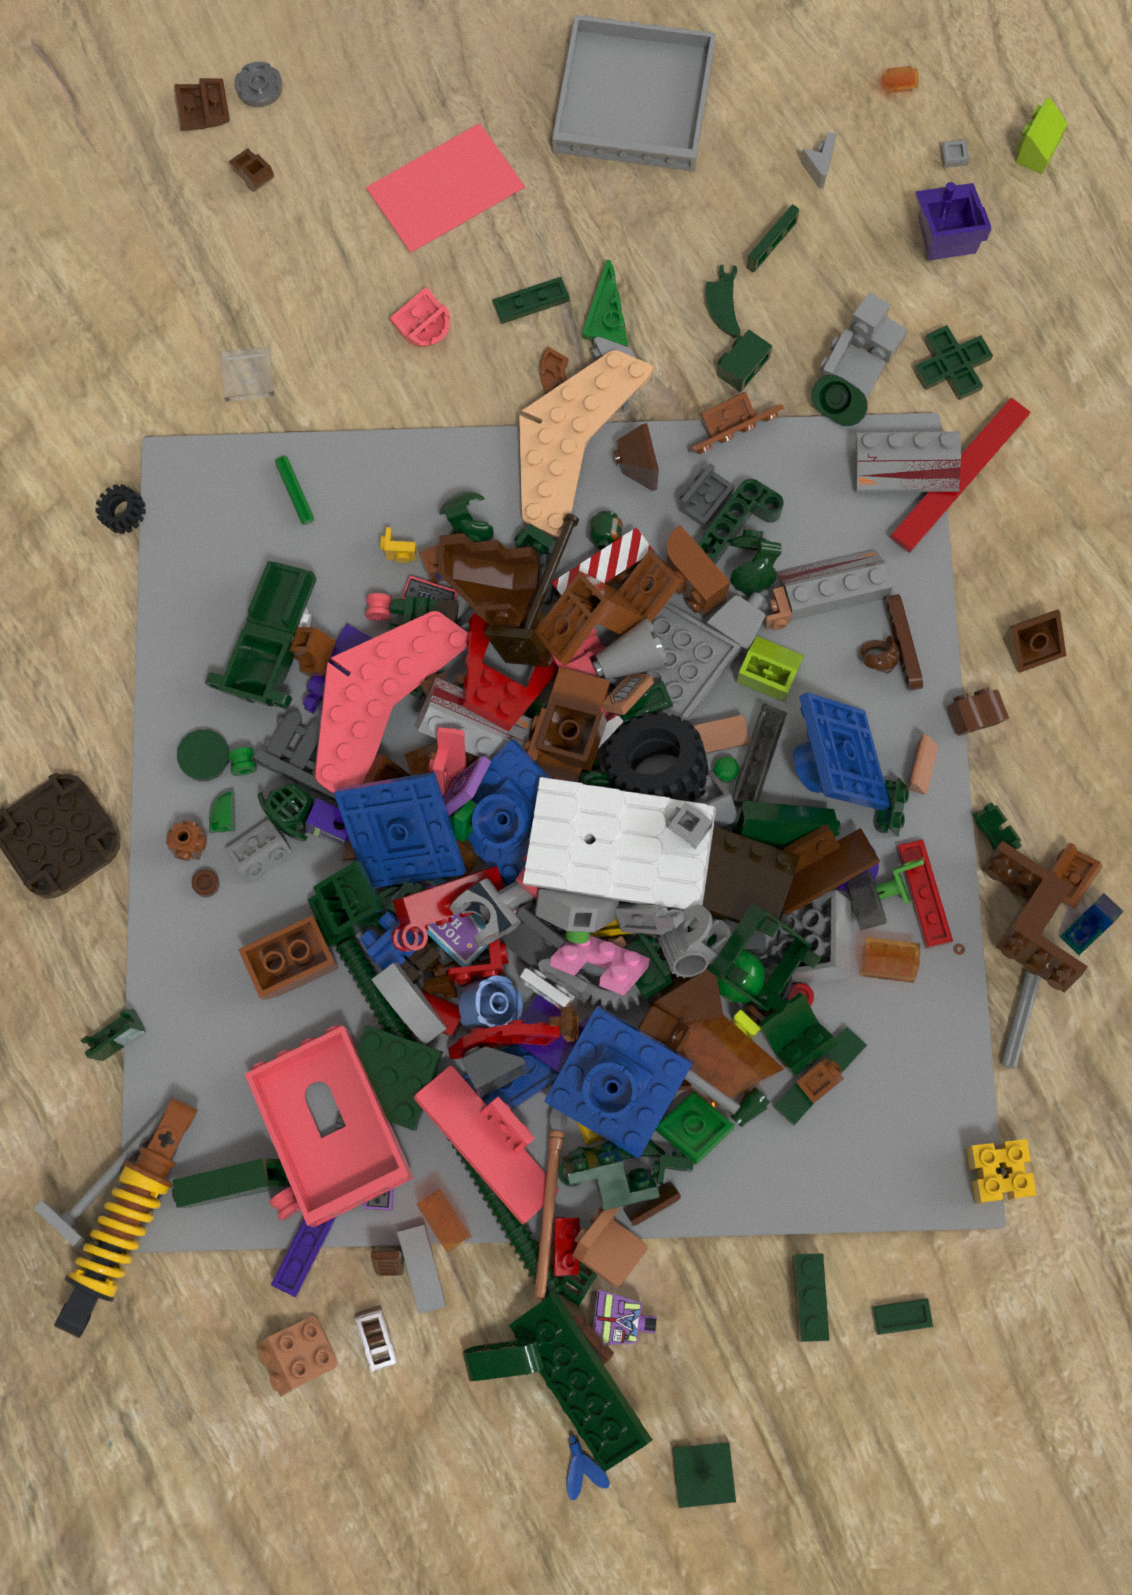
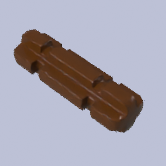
(603, 1352)

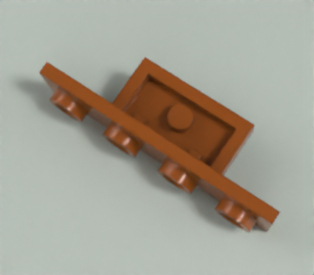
(729, 418)

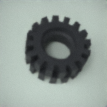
(112, 500)

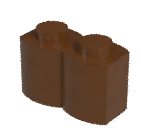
(977, 711)

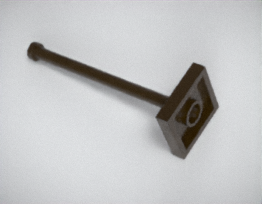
(523, 644)

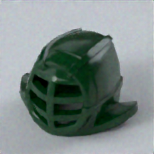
(288, 809)

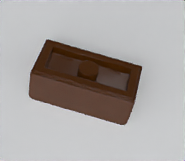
(644, 1210)

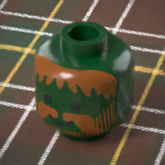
(604, 529)

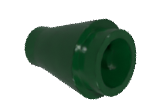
(750, 1107)

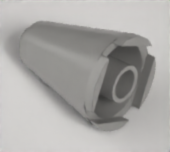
(632, 653)

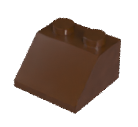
(572, 734)

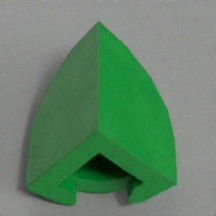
(223, 813)

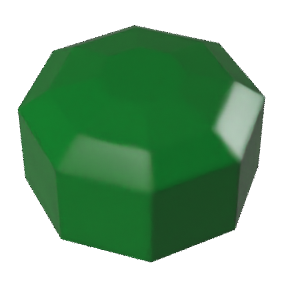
(726, 769)

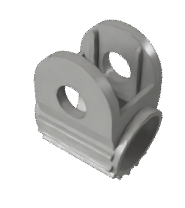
(688, 951)

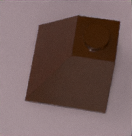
(637, 457)

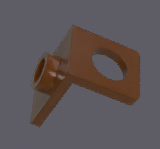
(664, 1028)

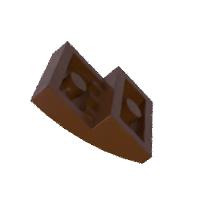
(201, 104)

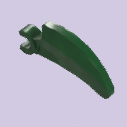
(721, 303)

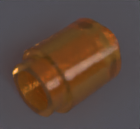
(900, 79)

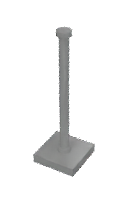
(66, 1222)

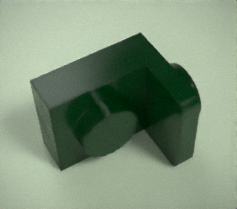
(538, 540)

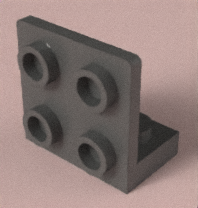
(534, 937)

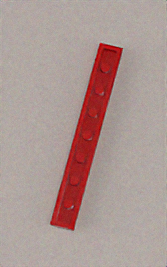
(973, 460)

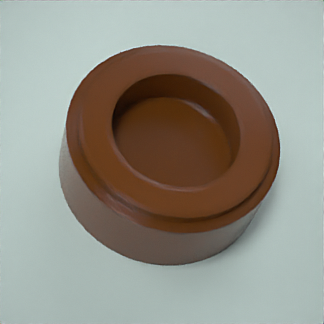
(205, 883)

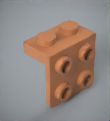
(609, 1248)
(296, 1355)

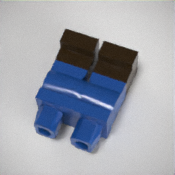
(384, 953)

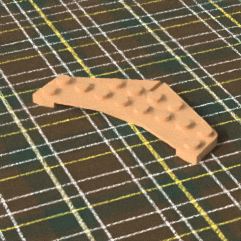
(569, 418)

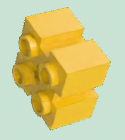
(992, 1186)

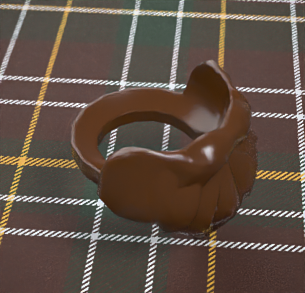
(884, 662)

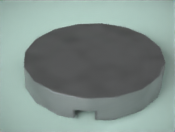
(258, 84)

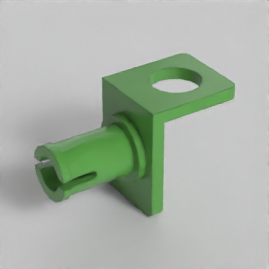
(897, 885)

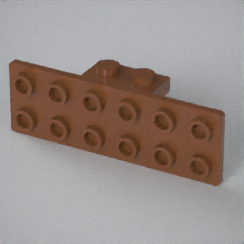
(575, 689)

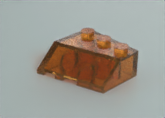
(726, 1057)

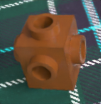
(192, 846)

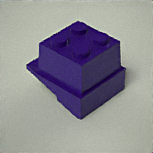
(952, 220)

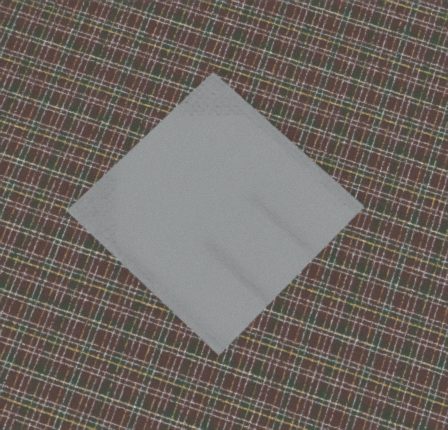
(868, 1153)

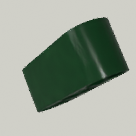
(503, 1359)

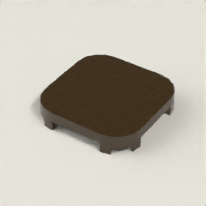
(57, 836)

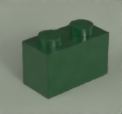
(744, 360)

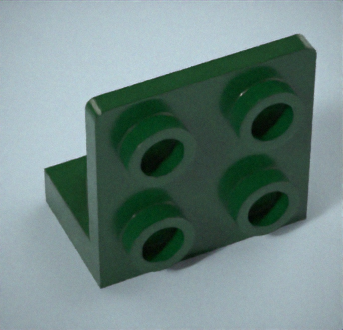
(796, 1035)

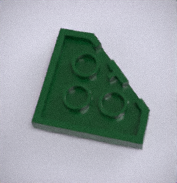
(397, 1072)

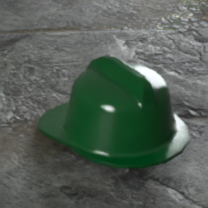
(839, 400)

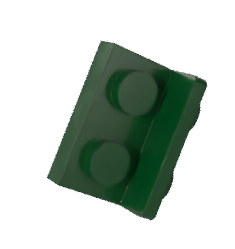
(658, 972)

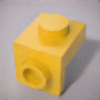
(397, 550)

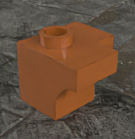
(312, 650)

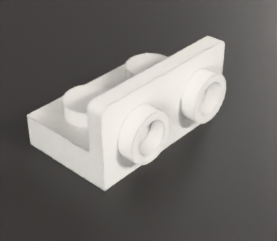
(547, 989)

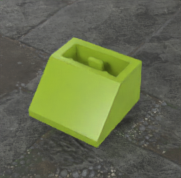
(1041, 137)
(770, 668)

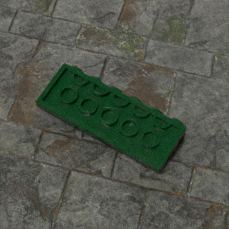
(582, 1384)

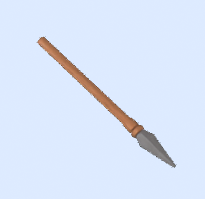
(557, 1123)

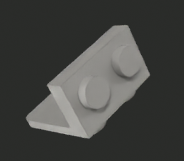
(852, 364)

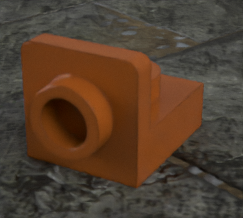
(820, 1079)

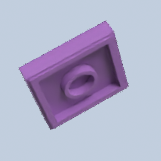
(465, 785)

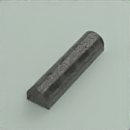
(758, 754)

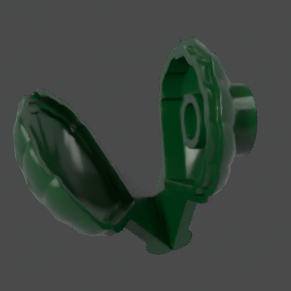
(461, 519)
(760, 572)

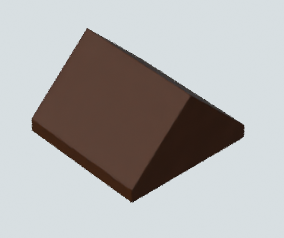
(1036, 641)

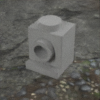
(700, 823)

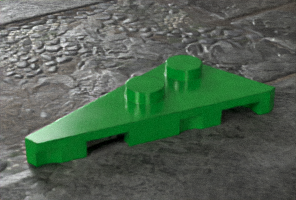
(605, 314)

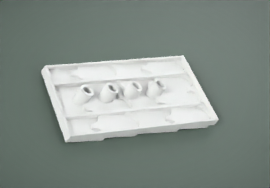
(632, 851)

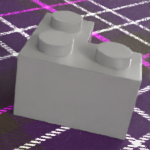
(875, 330)

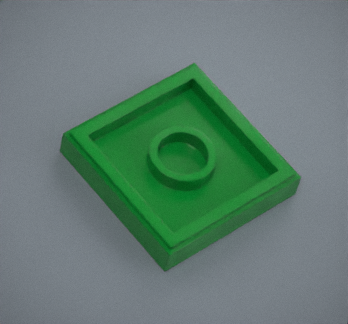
(695, 1128)

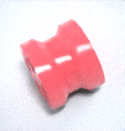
(378, 607)
(285, 1203)

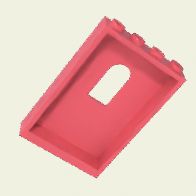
(347, 1165)

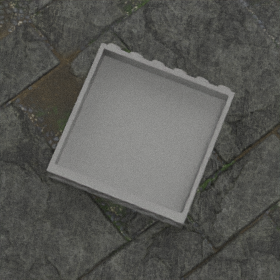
(634, 93)

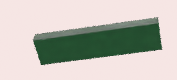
(795, 1101)

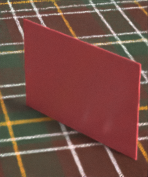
(445, 187)

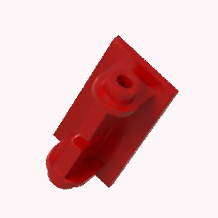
(564, 1246)

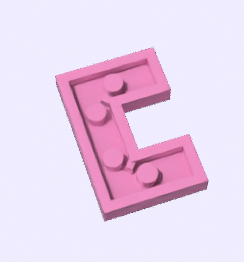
(621, 965)

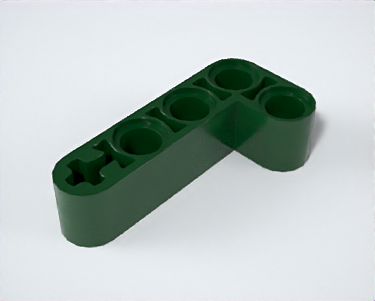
(746, 506)

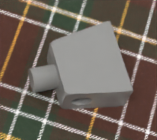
(740, 620)

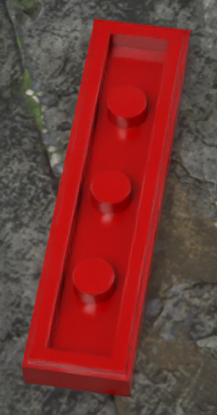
(925, 895)

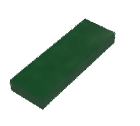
(772, 238)
(531, 300)

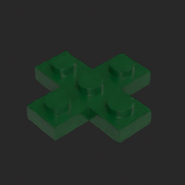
(953, 362)

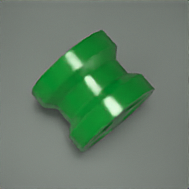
(242, 761)

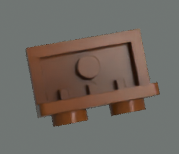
(1077, 871)

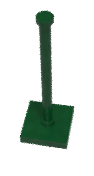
(704, 1474)

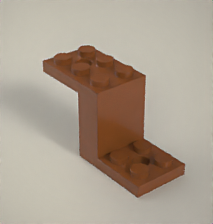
(594, 602)

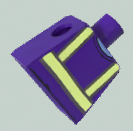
(322, 822)

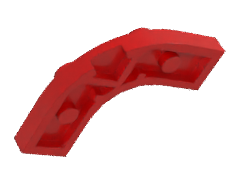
(514, 1033)

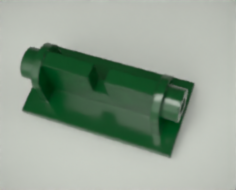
(893, 817)
(990, 821)

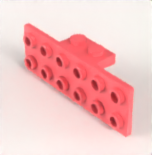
(488, 1139)

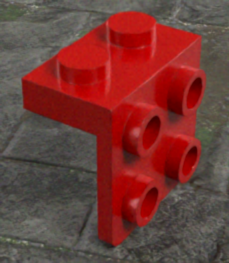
(468, 974)

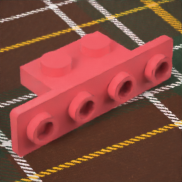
(450, 757)

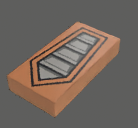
(627, 693)

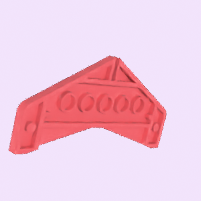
(380, 676)

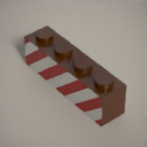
(610, 564)

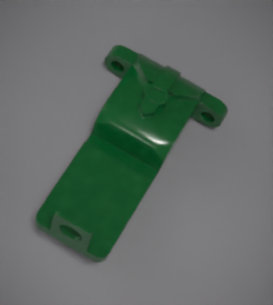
(263, 648)

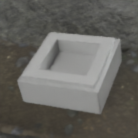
(954, 153)

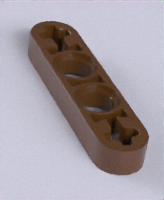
(903, 638)

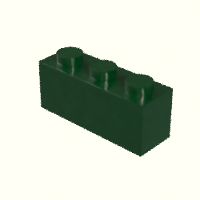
(810, 1297)

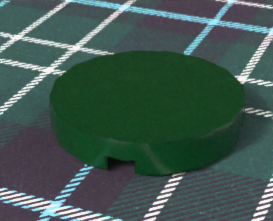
(203, 755)

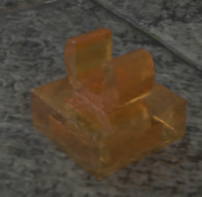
(567, 1023)

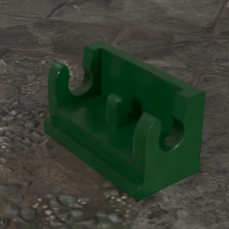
(114, 1036)

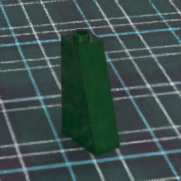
(781, 823)
(229, 1183)

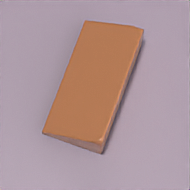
(723, 733)
(923, 765)

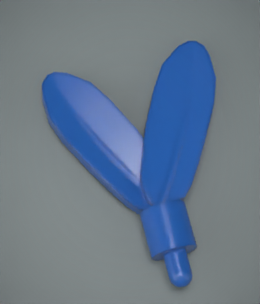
(581, 1465)

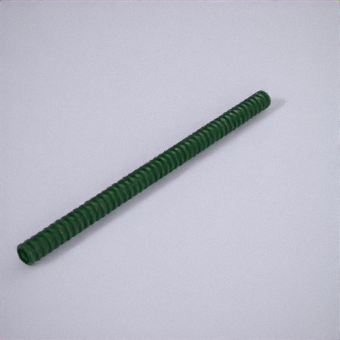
(392, 1023)

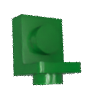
(462, 821)

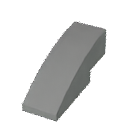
(409, 1003)

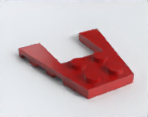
(493, 693)

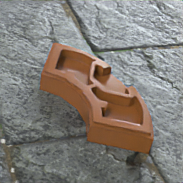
(552, 369)

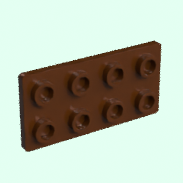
(826, 864)

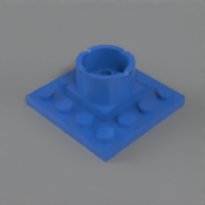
(839, 754)
(506, 810)
(400, 830)
(639, 1065)

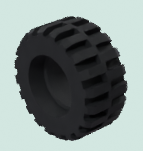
(657, 736)

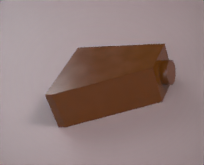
(690, 998)

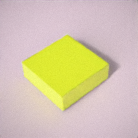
(745, 1024)

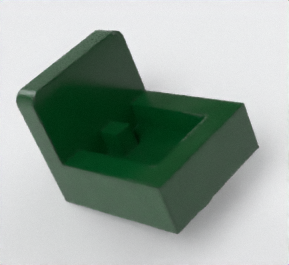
(677, 1161)

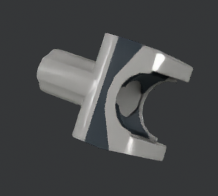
(493, 907)

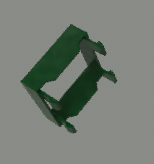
(797, 952)

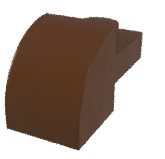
(252, 169)

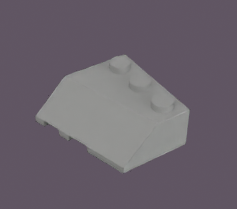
(825, 926)

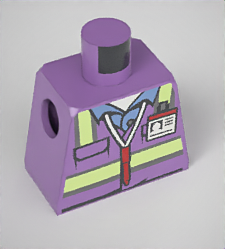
(619, 1319)

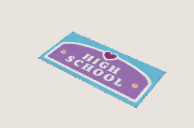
(457, 935)

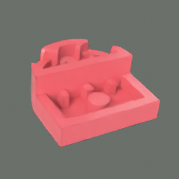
(422, 320)

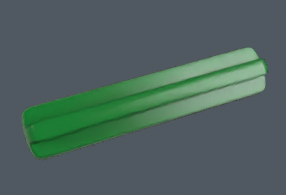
(294, 490)

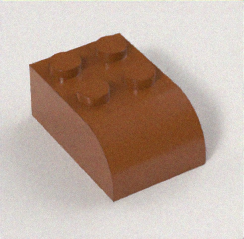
(703, 581)
(288, 958)

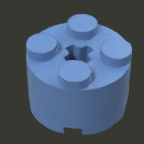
(489, 1003)

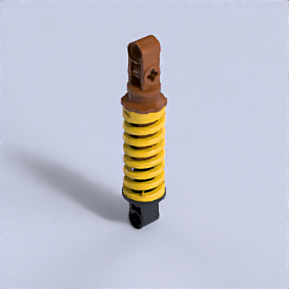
(142, 1184)

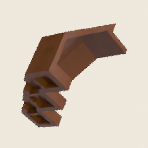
(490, 577)

